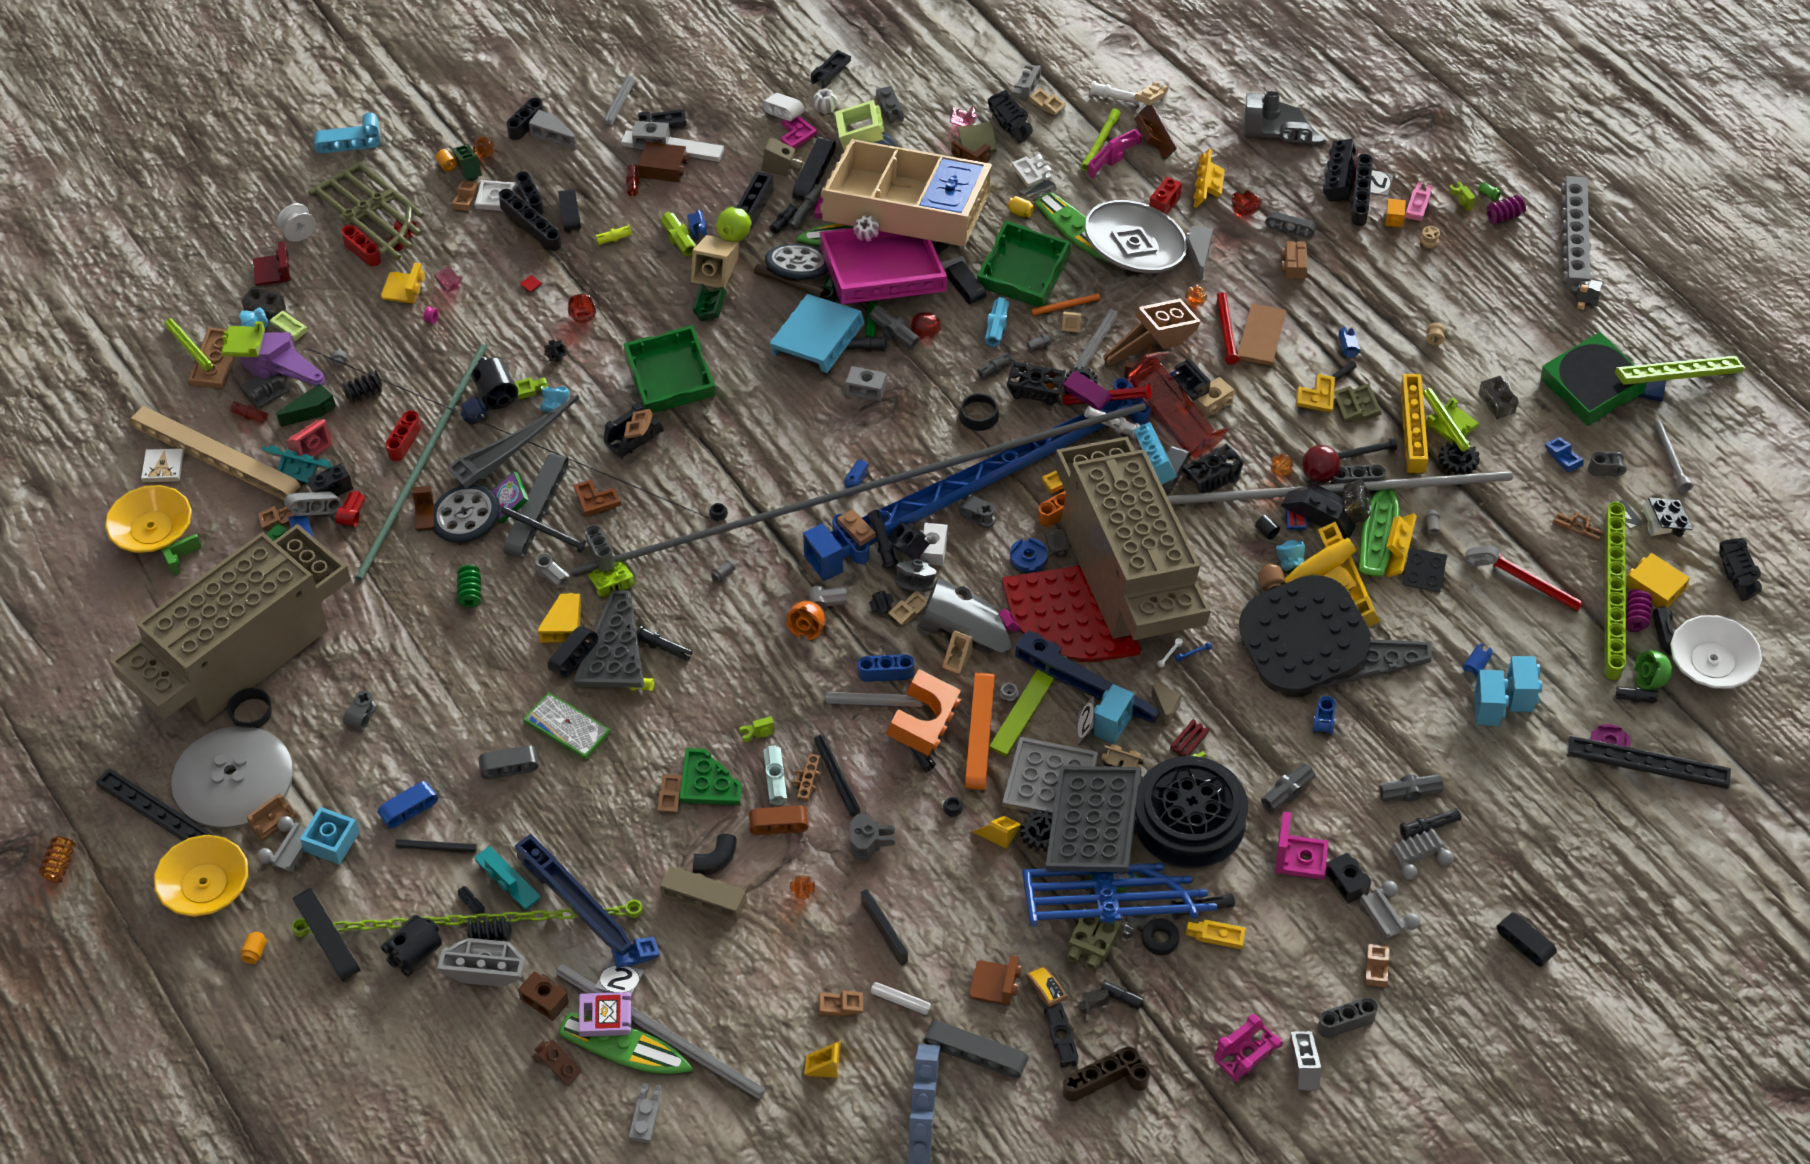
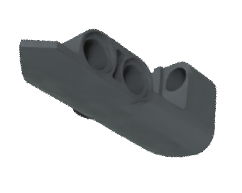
(968, 616)

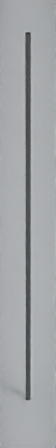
(864, 487)

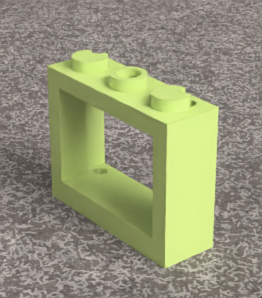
(856, 114)

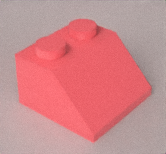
(311, 439)

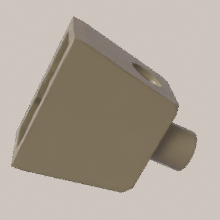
(779, 158)

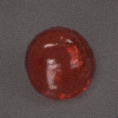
(1246, 203)
(581, 308)
(925, 324)

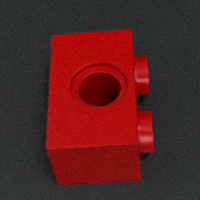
(1166, 195)

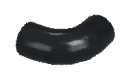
(717, 859)

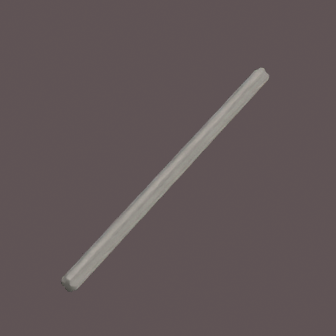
(670, 1037)

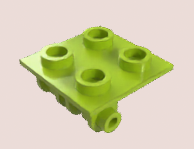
(605, 579)

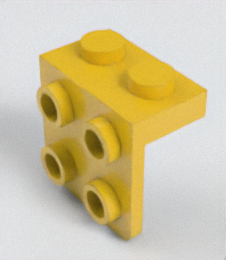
(404, 286)

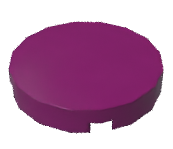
(1611, 734)

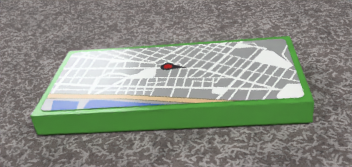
(567, 726)

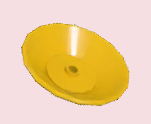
(148, 519)
(197, 861)

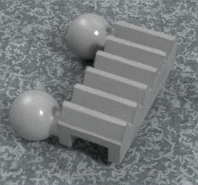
(1419, 848)
(290, 849)
(1383, 913)

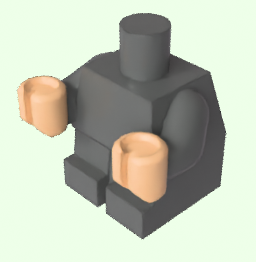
(1587, 292)

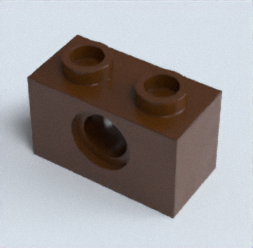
(548, 1005)

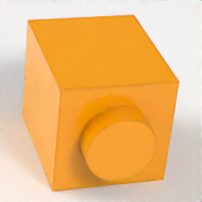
(1395, 213)

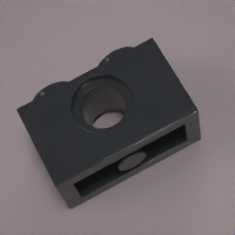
(331, 480)
(1349, 888)

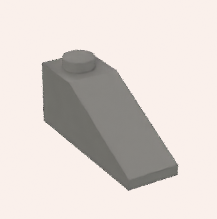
(551, 129)
(1199, 247)
(1306, 1061)

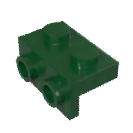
(708, 302)

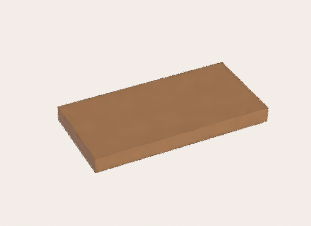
(1261, 334)
(222, 365)

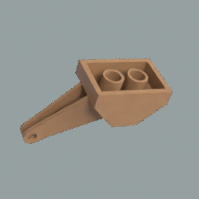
(1160, 323)

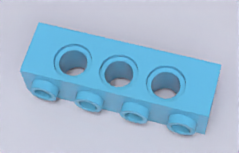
(1153, 447)

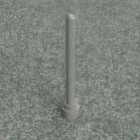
(1683, 482)

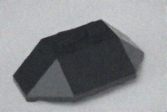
(1319, 507)

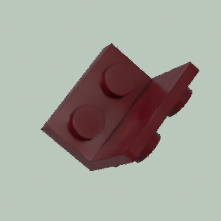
(272, 268)

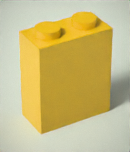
(1658, 579)

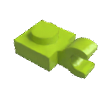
(1465, 196)
(528, 387)
(760, 728)

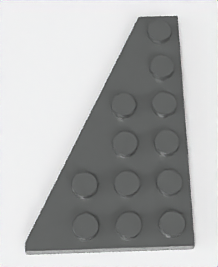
(616, 655)

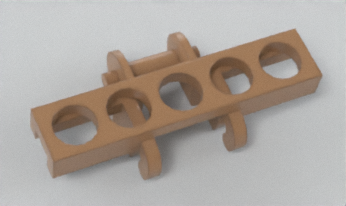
(1572, 521)
(805, 774)

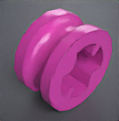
(430, 315)

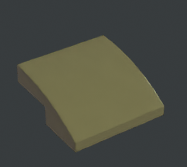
(976, 135)
(1357, 403)

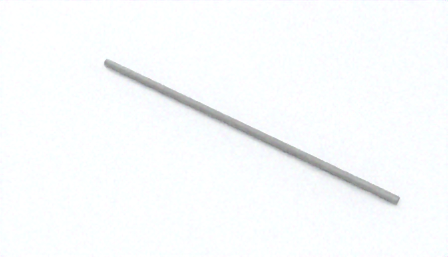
(1339, 488)

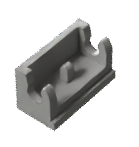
(1027, 82)

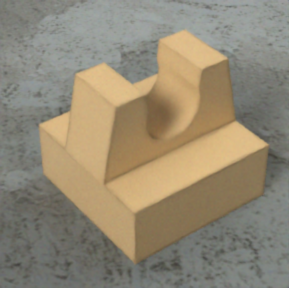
(1071, 322)

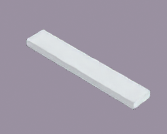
(693, 148)

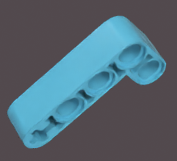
(349, 138)

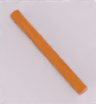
(1065, 304)

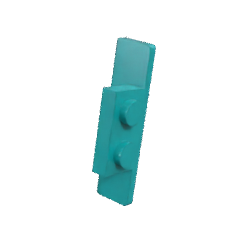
(297, 466)
(507, 878)

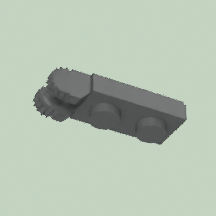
(889, 103)

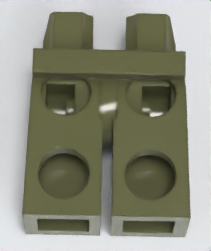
(1092, 941)

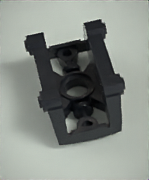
(1010, 115)
(1035, 389)
(616, 430)
(1217, 475)
(1740, 567)

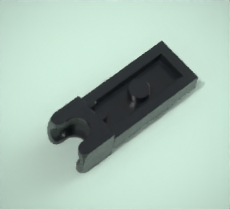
(830, 68)
(674, 118)

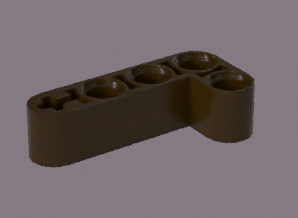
(1078, 1086)

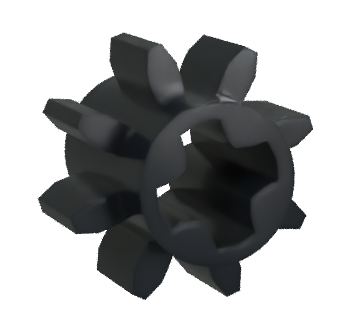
(555, 350)
(881, 601)

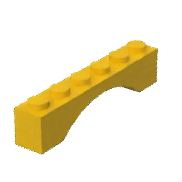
(1330, 535)

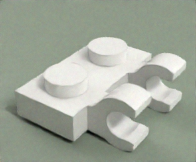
(1028, 172)

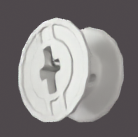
(296, 222)

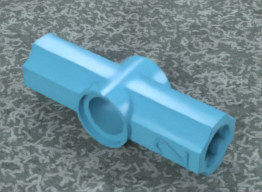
(997, 322)

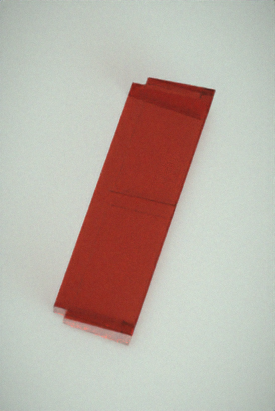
(1174, 406)

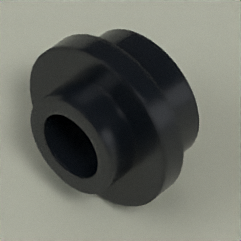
(718, 512)

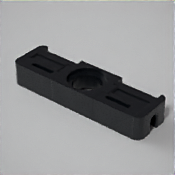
(1065, 1047)

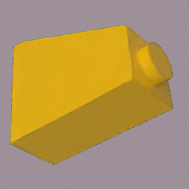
(561, 619)

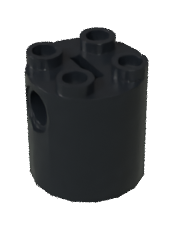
(494, 383)
(412, 944)

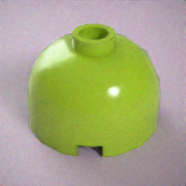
(733, 224)

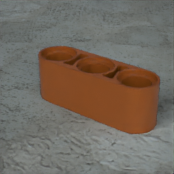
(778, 820)

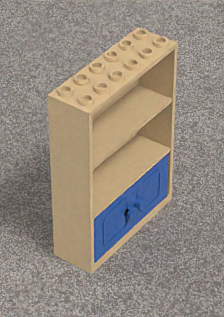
(907, 191)

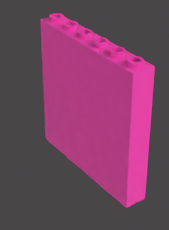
(882, 267)

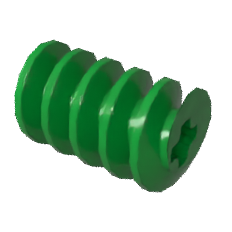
(469, 586)

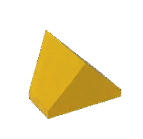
(1000, 831)
(823, 1061)

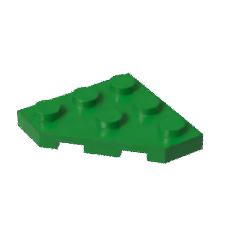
(707, 780)

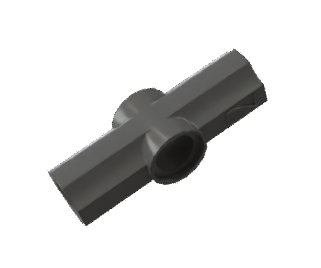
(894, 327)
(1288, 787)
(1411, 787)

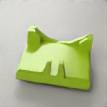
(243, 340)
(1463, 421)

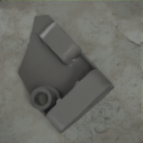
(1273, 119)

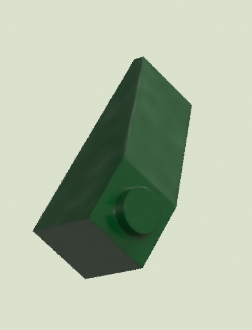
(467, 162)
(308, 406)

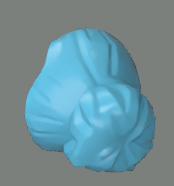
(249, 317)
(553, 398)
(1290, 554)

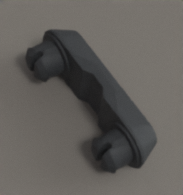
(1662, 619)

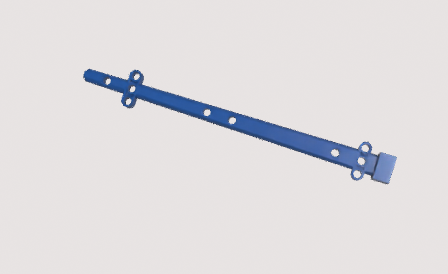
(828, 549)

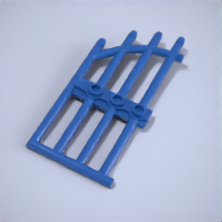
(1106, 894)

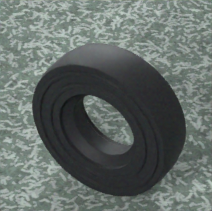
(1160, 925)

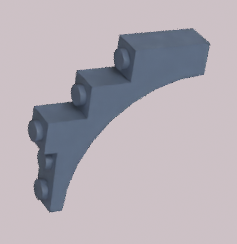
(923, 1104)

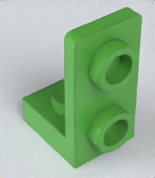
(178, 549)

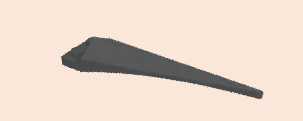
(485, 460)

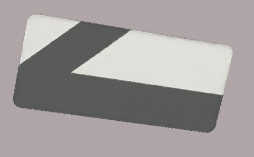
(1631, 518)

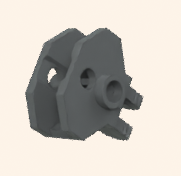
(915, 575)
(868, 836)

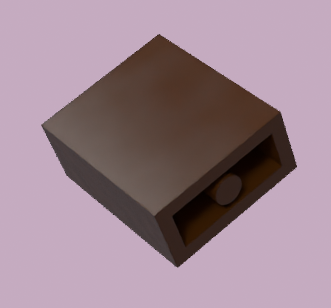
(663, 162)

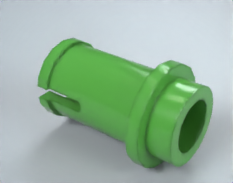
(1493, 193)

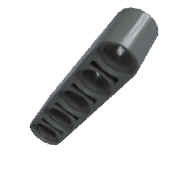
(976, 1049)

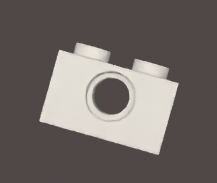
(937, 537)

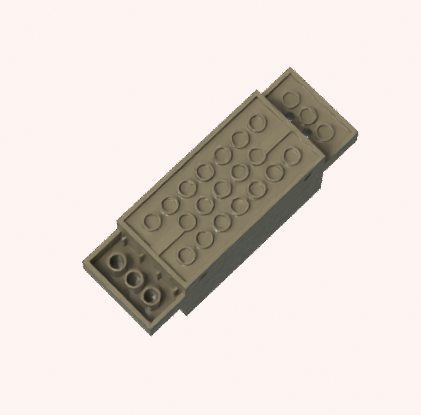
(1129, 541)
(232, 625)

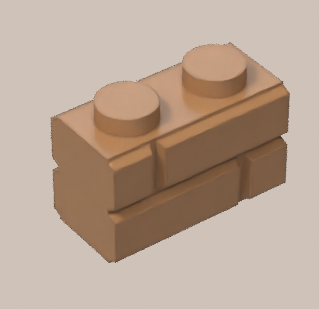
(1294, 260)

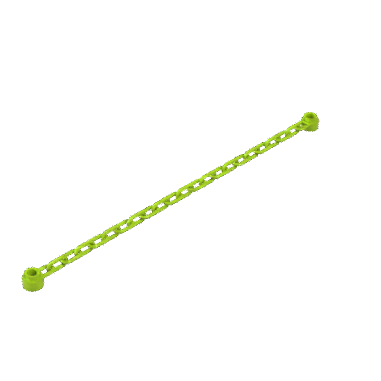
(630, 905)

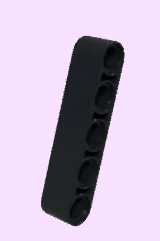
(814, 167)
(1362, 189)
(529, 219)
(326, 934)

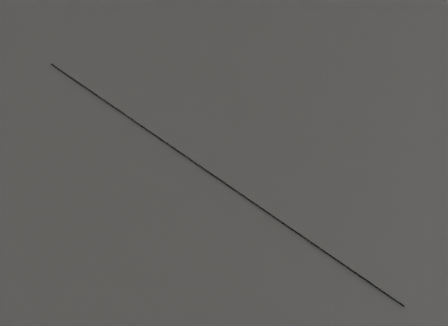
(508, 433)

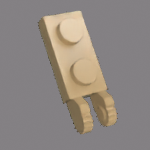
(1151, 93)

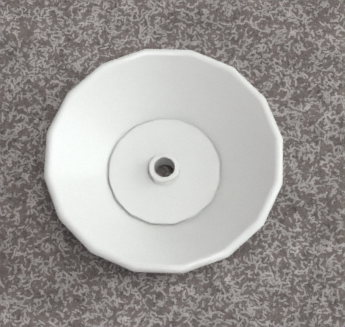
(1718, 639)

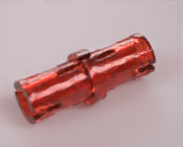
(632, 180)
(249, 412)

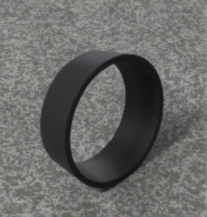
(979, 425)
(247, 694)

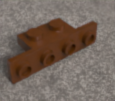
(1154, 130)

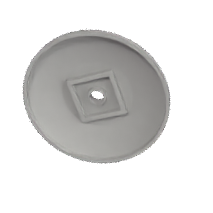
(1135, 236)
(225, 800)

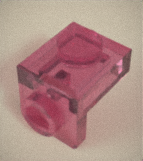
(960, 117)
(448, 279)

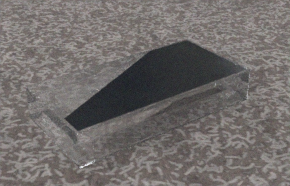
(1037, 190)

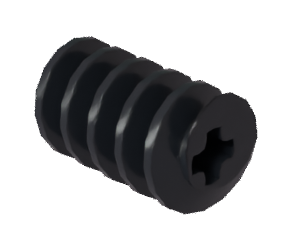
(362, 387)
(490, 930)

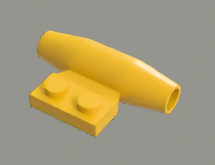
(1327, 564)

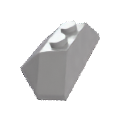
(482, 962)

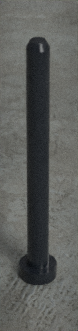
(1391, 444)
(545, 529)

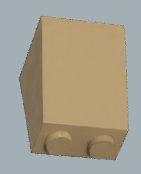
(714, 261)

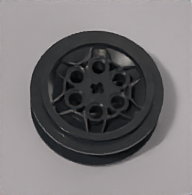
(1186, 782)

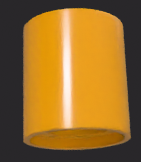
(446, 160)

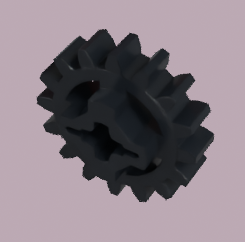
(1458, 461)
(1032, 827)

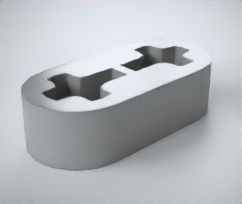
(1482, 555)

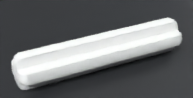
(900, 998)

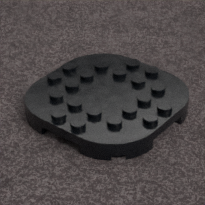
(1304, 634)

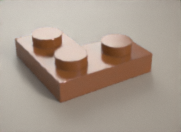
(595, 502)

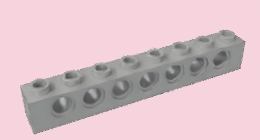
(1576, 231)

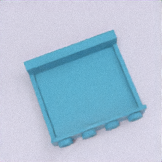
(818, 331)

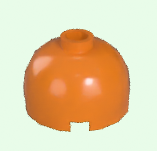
(806, 619)

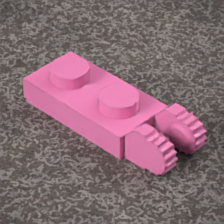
(1418, 203)

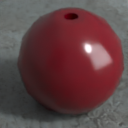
(1320, 463)

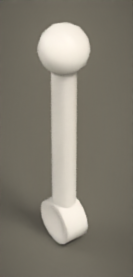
(1178, 642)

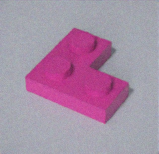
(799, 132)

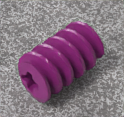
(1506, 209)
(1638, 610)

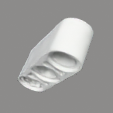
(783, 106)

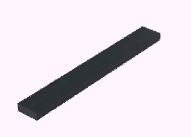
(1648, 762)
(149, 806)

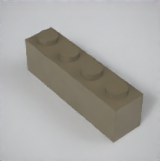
(703, 892)

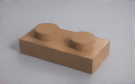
(856, 527)

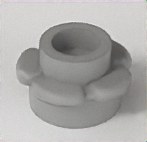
(340, 356)
(1009, 688)

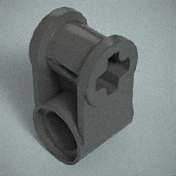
(1606, 463)
(977, 509)
(360, 711)

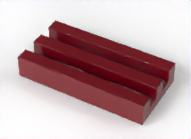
(1198, 727)

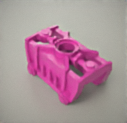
(1241, 1040)

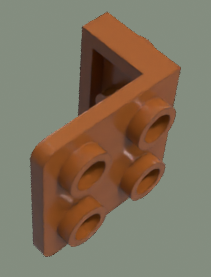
(995, 981)

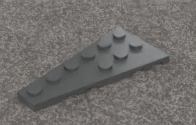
(1388, 657)

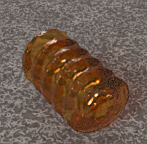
(56, 859)

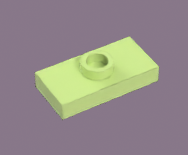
(286, 323)

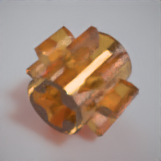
(483, 146)
(1195, 296)
(1281, 465)
(802, 886)

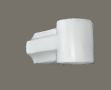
(1653, 525)

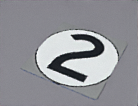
(1381, 182)
(1085, 720)
(619, 979)

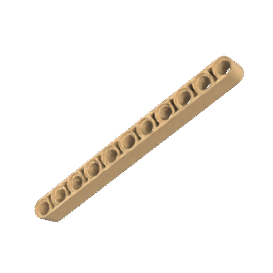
(214, 453)

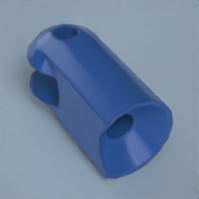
(697, 224)
(1348, 342)
(856, 474)
(1477, 659)

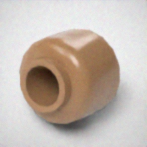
(1271, 577)

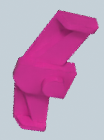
(1113, 151)

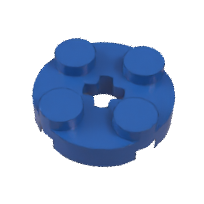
(1028, 564)

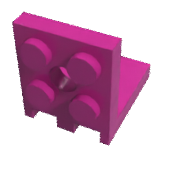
(1292, 847)

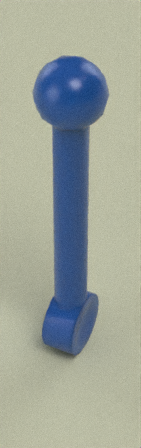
(1180, 657)

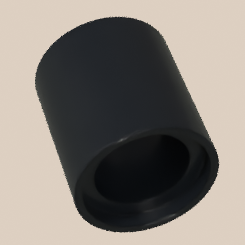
(1267, 527)

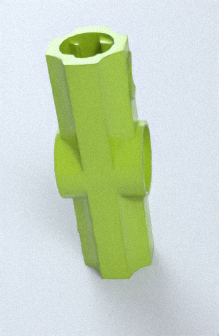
(678, 234)

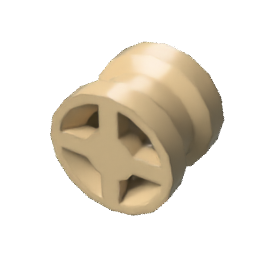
(1430, 237)
(1435, 333)

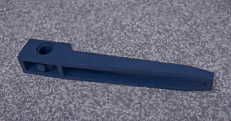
(1052, 663)
(572, 893)

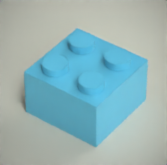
(1523, 683)
(1490, 697)
(1113, 713)
(329, 835)

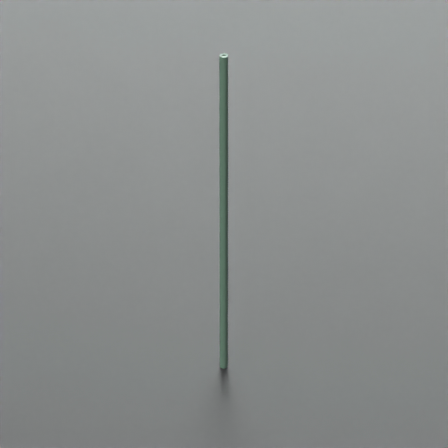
(419, 465)

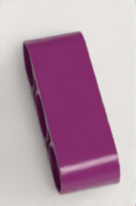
(1087, 390)

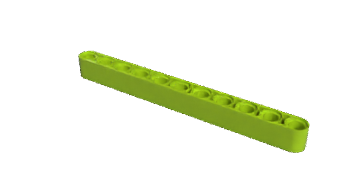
(1614, 592)

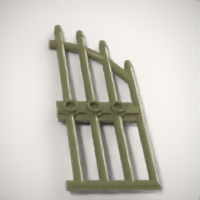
(366, 207)

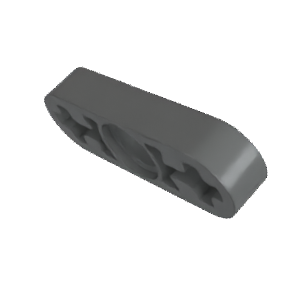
(1306, 229)

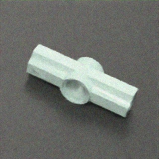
(775, 784)

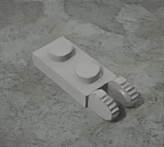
(645, 1115)

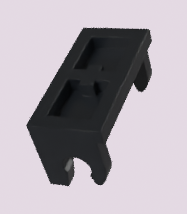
(1191, 379)

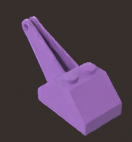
(279, 357)

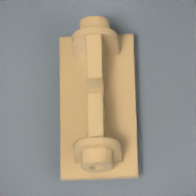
(1116, 754)

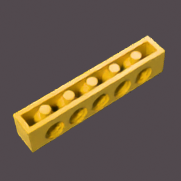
(1414, 423)

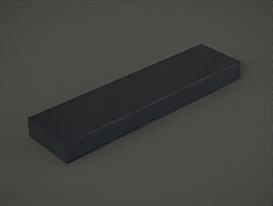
(884, 927)

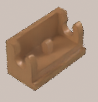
(265, 818)

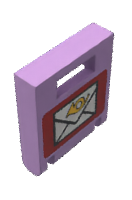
(608, 1014)

